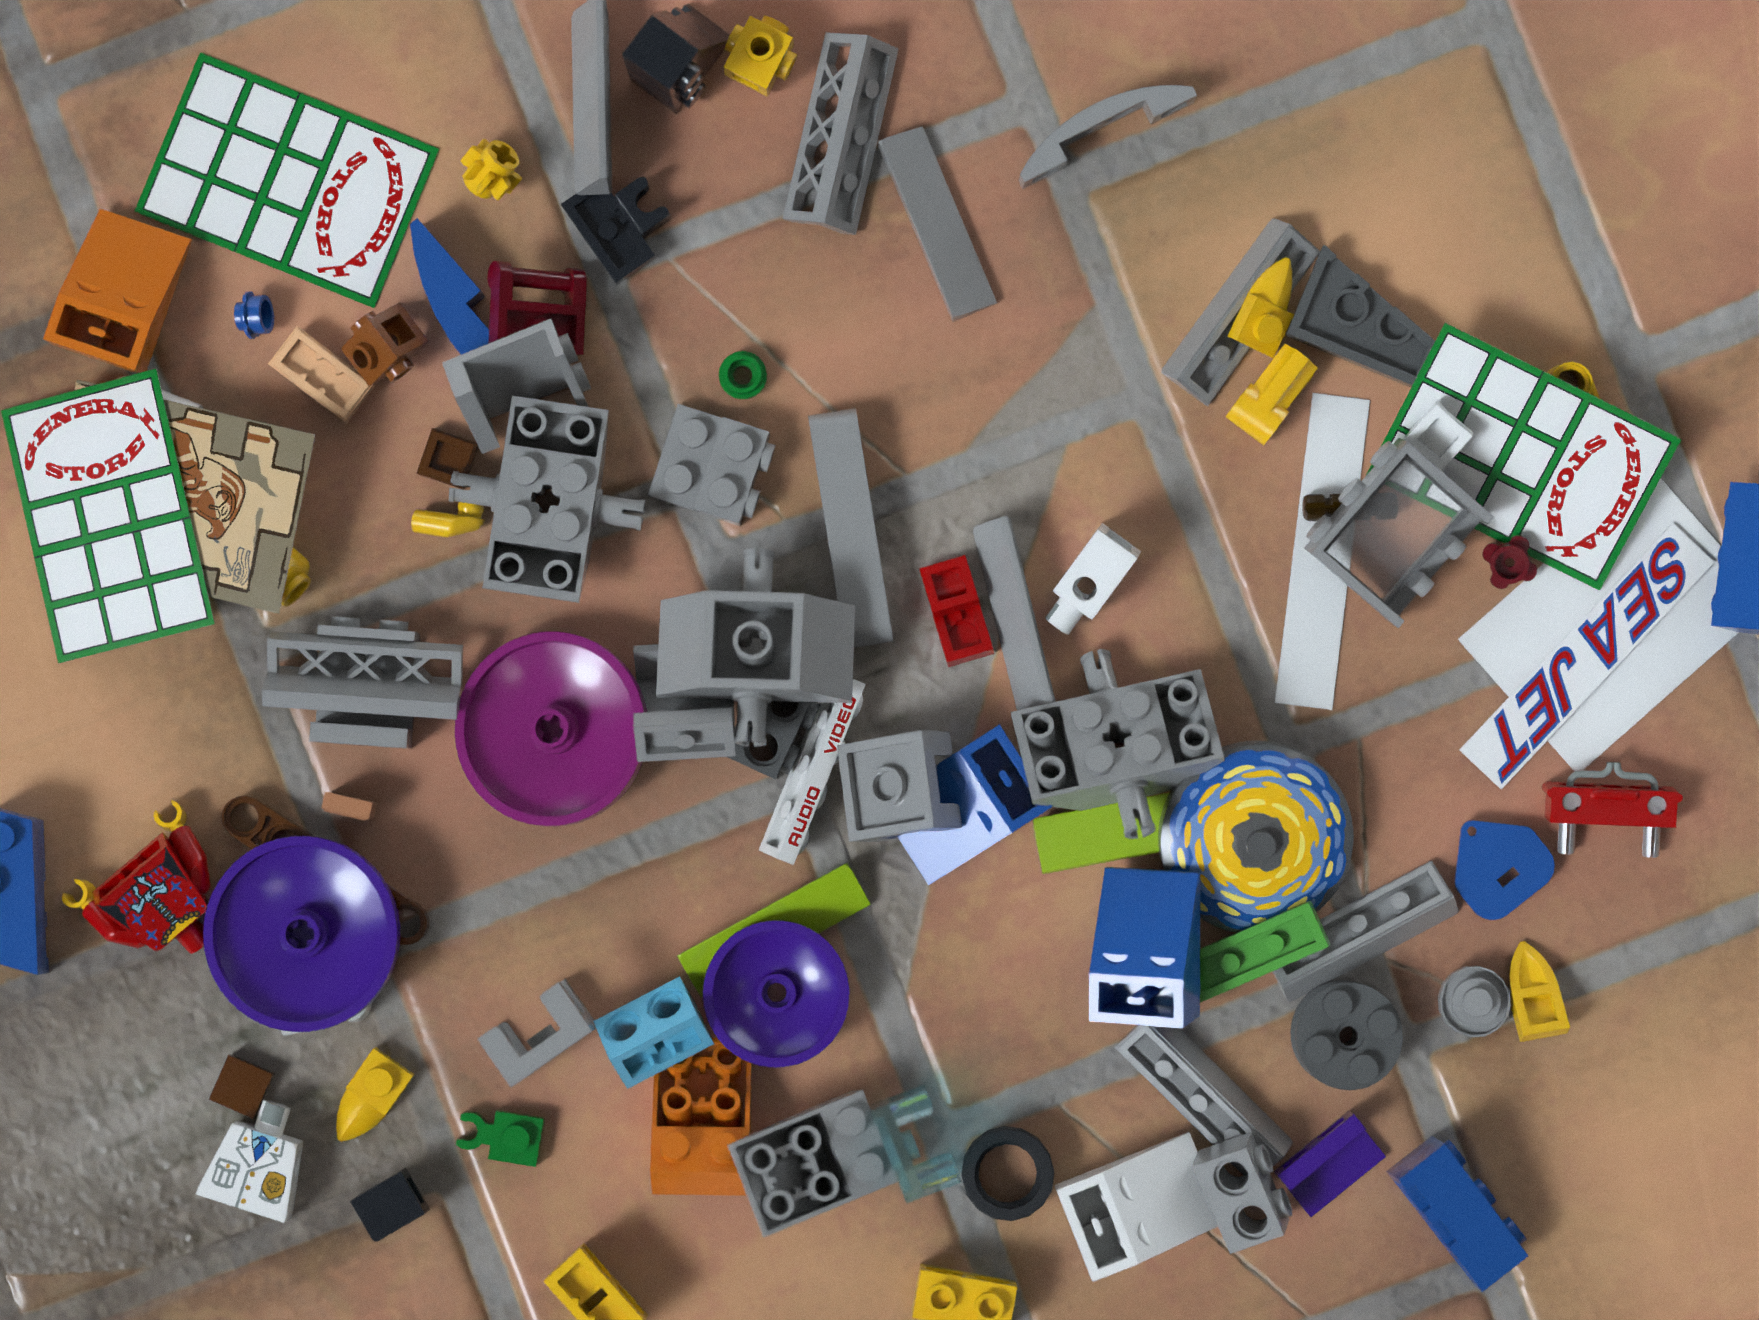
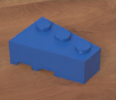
(22, 893)
(1459, 1211)

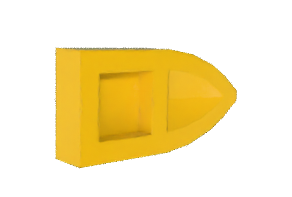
(1264, 312)
(1535, 996)
(370, 1094)

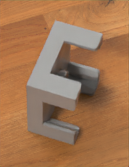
(894, 786)
(511, 1055)

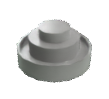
(1474, 1001)

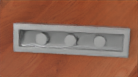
(591, 99)
(937, 223)
(1206, 353)
(1013, 613)
(1371, 928)
(1200, 1089)

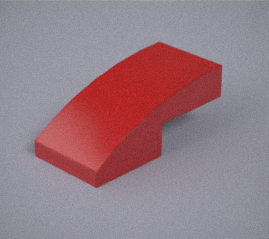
(956, 611)

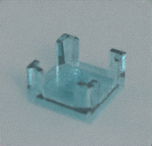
(918, 1179)

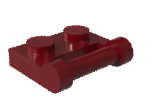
(512, 316)

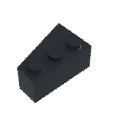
(674, 55)

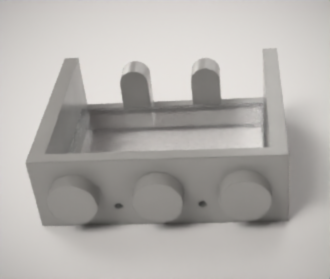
(1395, 529)

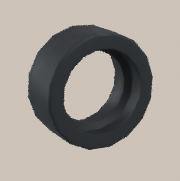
(1007, 1210)

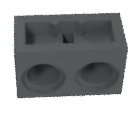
(784, 731)

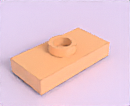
(321, 374)

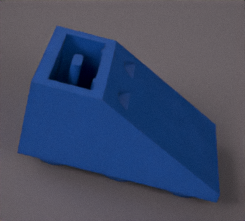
(993, 802)
(1146, 948)

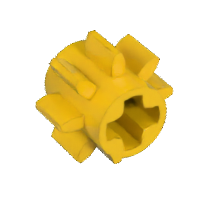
(491, 169)

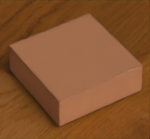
(349, 806)

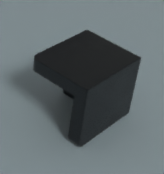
(390, 1205)

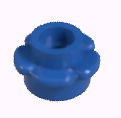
(254, 315)

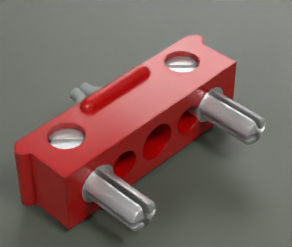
(1611, 805)

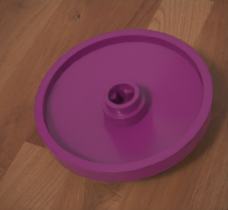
(549, 729)

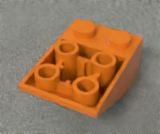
(118, 292)
(694, 1117)

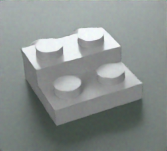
(711, 465)

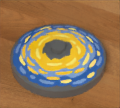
(1261, 833)

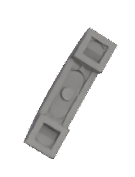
(1155, 100)

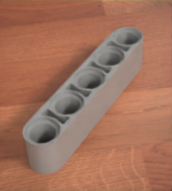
(850, 523)

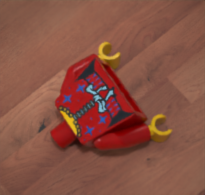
(154, 893)

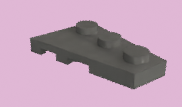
(1357, 324)

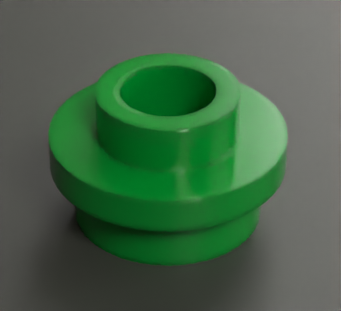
(738, 360)

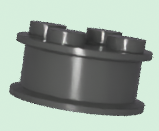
(1374, 1039)

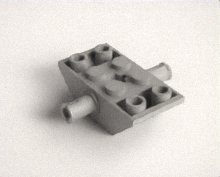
(555, 450)
(803, 659)
(1072, 749)

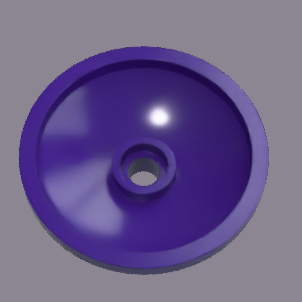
(771, 1030)

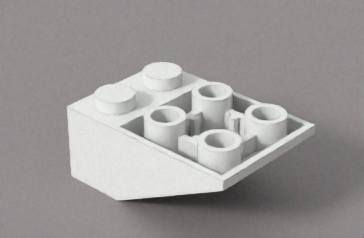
(1136, 1207)

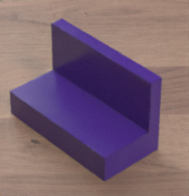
(1330, 1163)

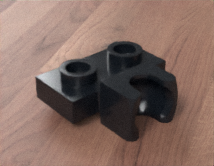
(617, 227)

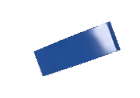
(448, 291)

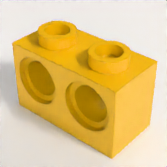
(591, 1289)
(962, 1295)

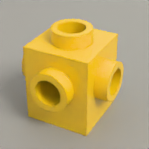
(754, 70)

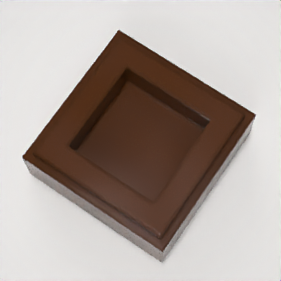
(446, 454)
(241, 1086)

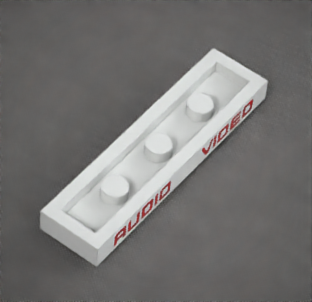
(807, 780)

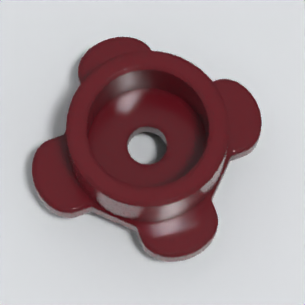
(1501, 573)

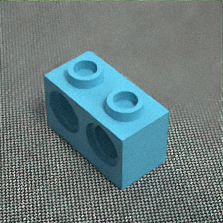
(653, 1032)

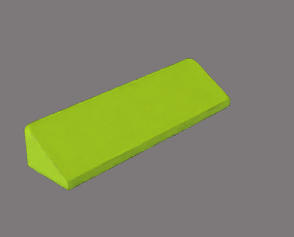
(1092, 837)
(813, 906)

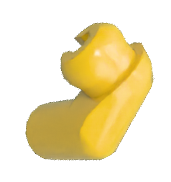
(448, 524)

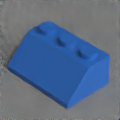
(1737, 587)

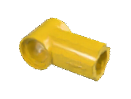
(1266, 401)

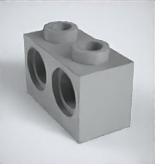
(1230, 1194)

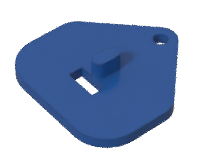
(1489, 856)

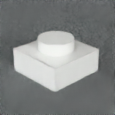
(1439, 435)

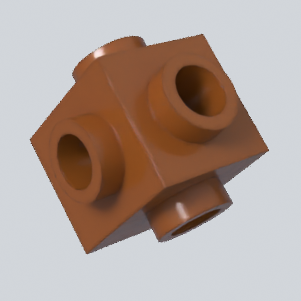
(384, 344)

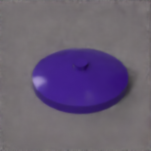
(301, 933)

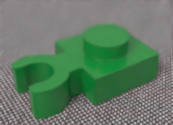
(511, 1137)

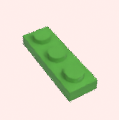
(1260, 949)

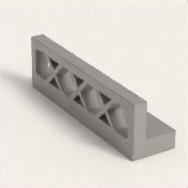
(849, 132)
(358, 690)

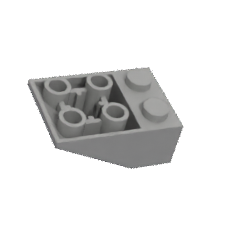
(812, 1162)

